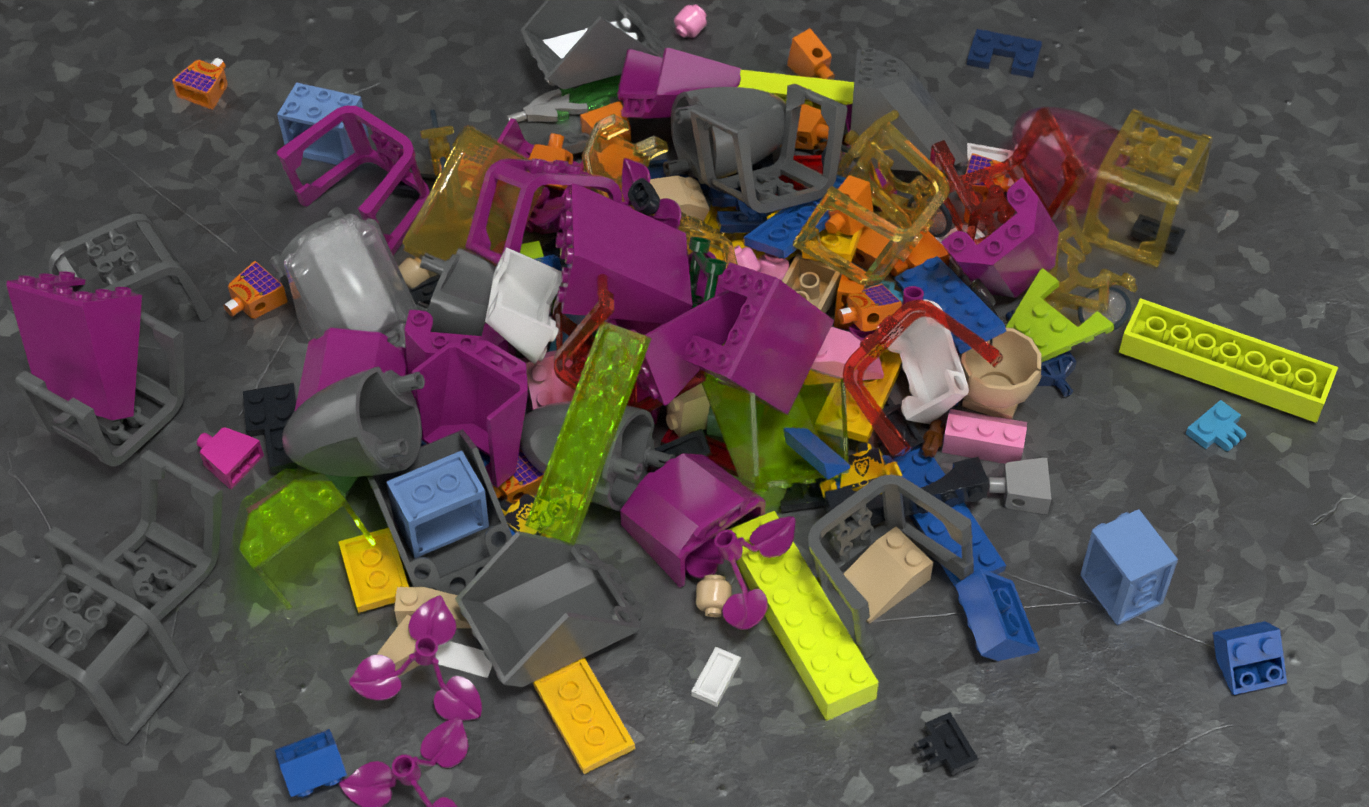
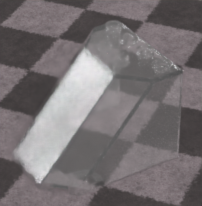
(348, 281)

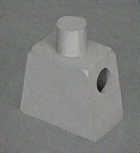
(1024, 485)

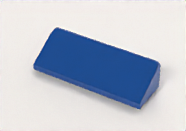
(815, 452)

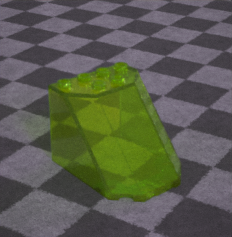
(757, 435)
(282, 514)

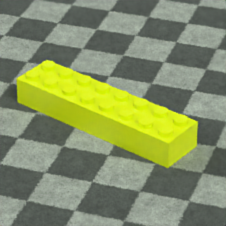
(1228, 360)
(808, 626)

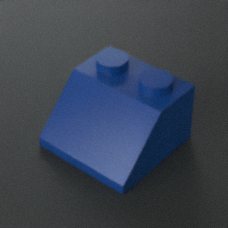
(311, 763)

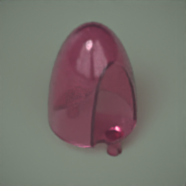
(1089, 140)

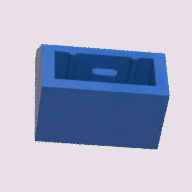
(1250, 657)

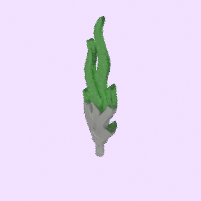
(561, 102)

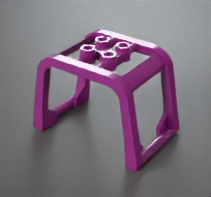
(390, 146)
(514, 172)

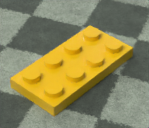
(584, 715)

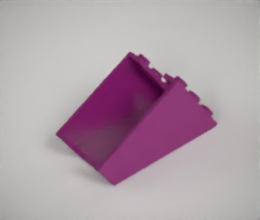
(637, 253)
(80, 339)
(770, 341)
(663, 369)

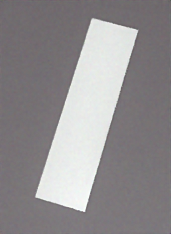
(464, 658)

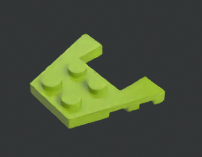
(1049, 328)

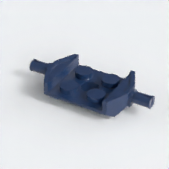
(1055, 369)

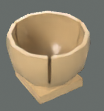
(1002, 388)

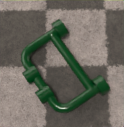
(710, 266)

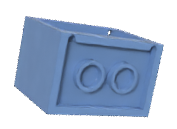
(305, 108)
(438, 504)
(1128, 566)

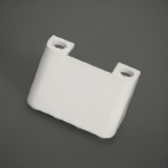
(521, 303)
(931, 370)

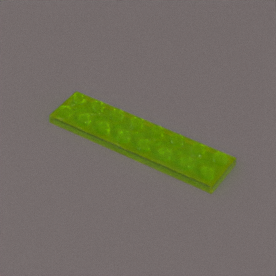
(588, 432)

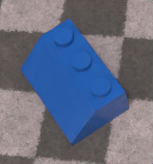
(996, 616)

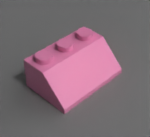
(984, 437)

